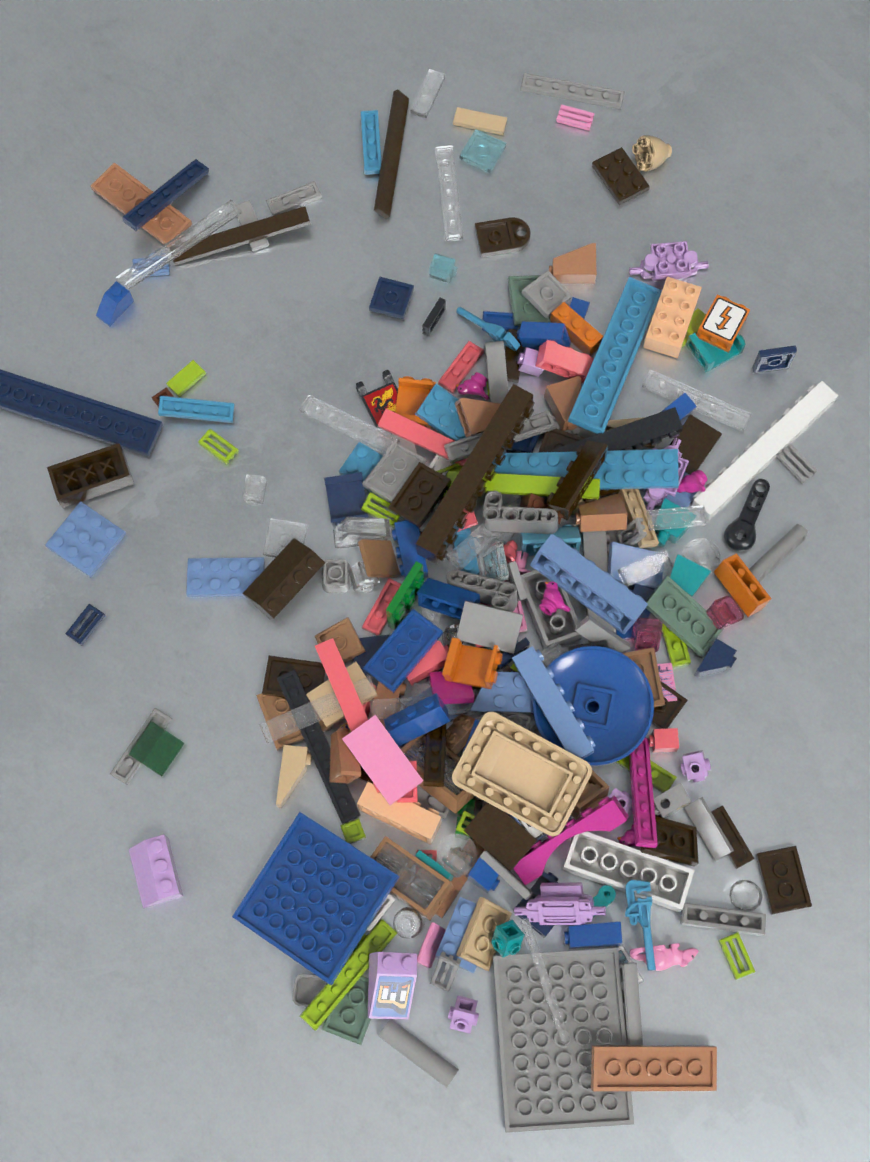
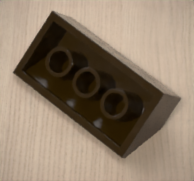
(578, 478)
(283, 578)

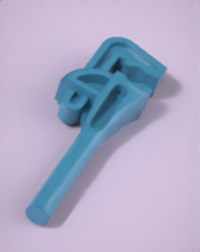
(495, 331)
(640, 912)

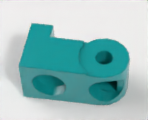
(604, 896)

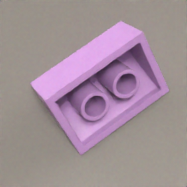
(155, 871)

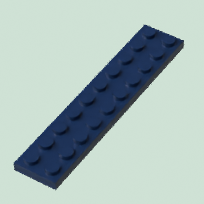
(78, 413)

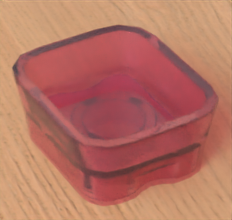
(724, 612)
(646, 633)

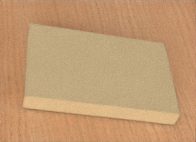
(325, 688)
(476, 943)

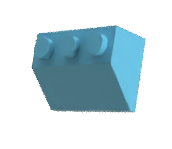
(533, 542)

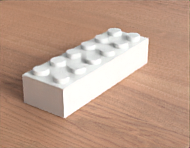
(616, 864)

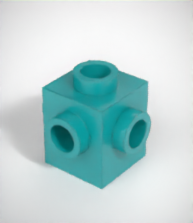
(507, 938)

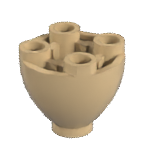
(650, 152)

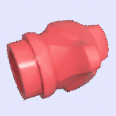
(510, 551)

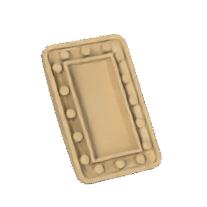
(521, 773)

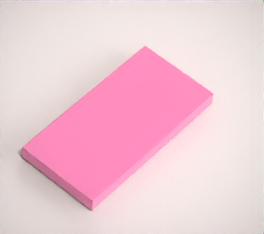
(382, 760)

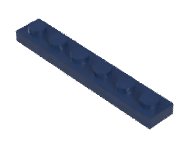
(165, 195)

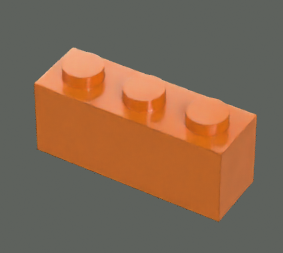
(579, 330)
(742, 585)

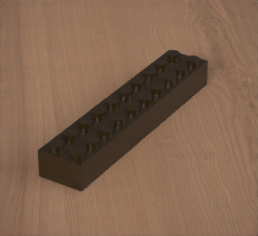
(474, 475)

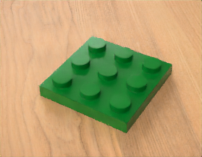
(405, 596)

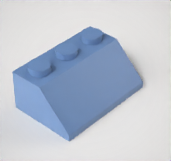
(455, 932)

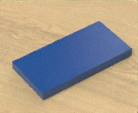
(403, 650)

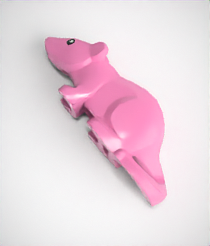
(667, 957)

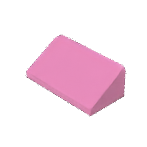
(430, 945)

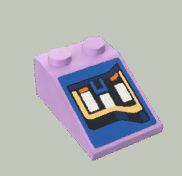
(391, 984)

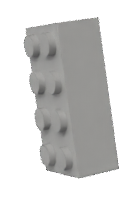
(552, 628)

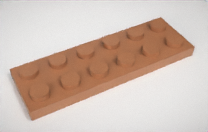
(126, 192)
(653, 1068)

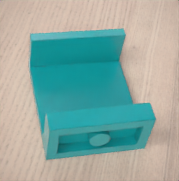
(712, 356)

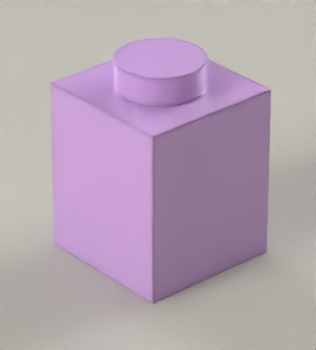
(527, 362)

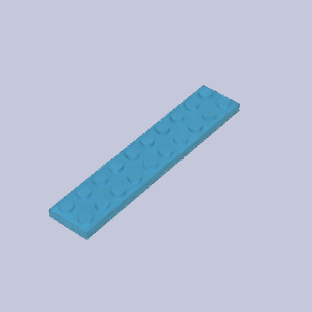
(615, 356)
(619, 471)

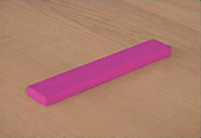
(642, 796)

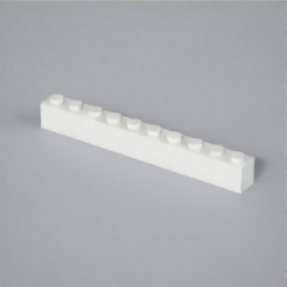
(765, 450)

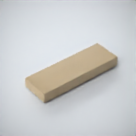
(480, 121)

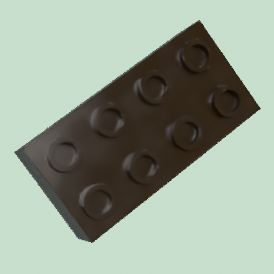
(90, 475)

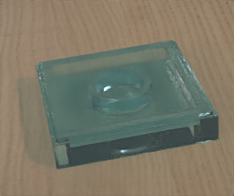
(482, 151)

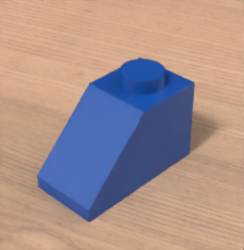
(114, 303)
(483, 876)

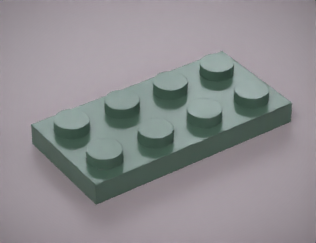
(683, 616)

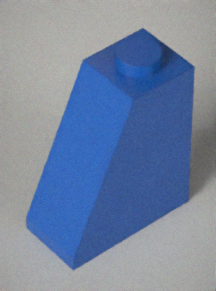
(534, 334)
(593, 935)

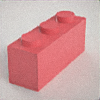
(563, 360)

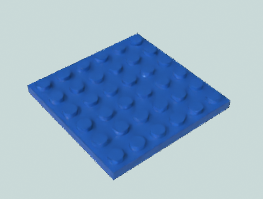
(315, 897)

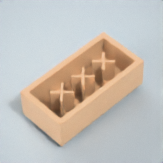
(672, 317)
(404, 816)

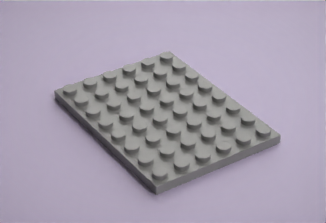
(541, 1078)

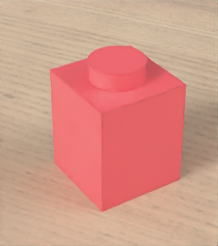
(664, 740)

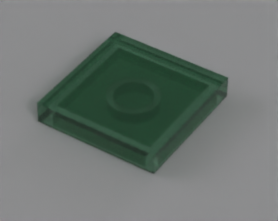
(156, 748)

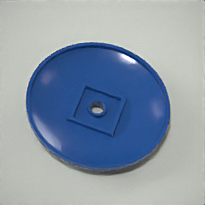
(618, 689)

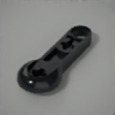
(746, 521)

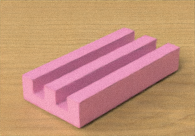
(575, 114)

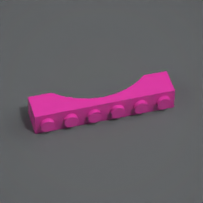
(604, 817)

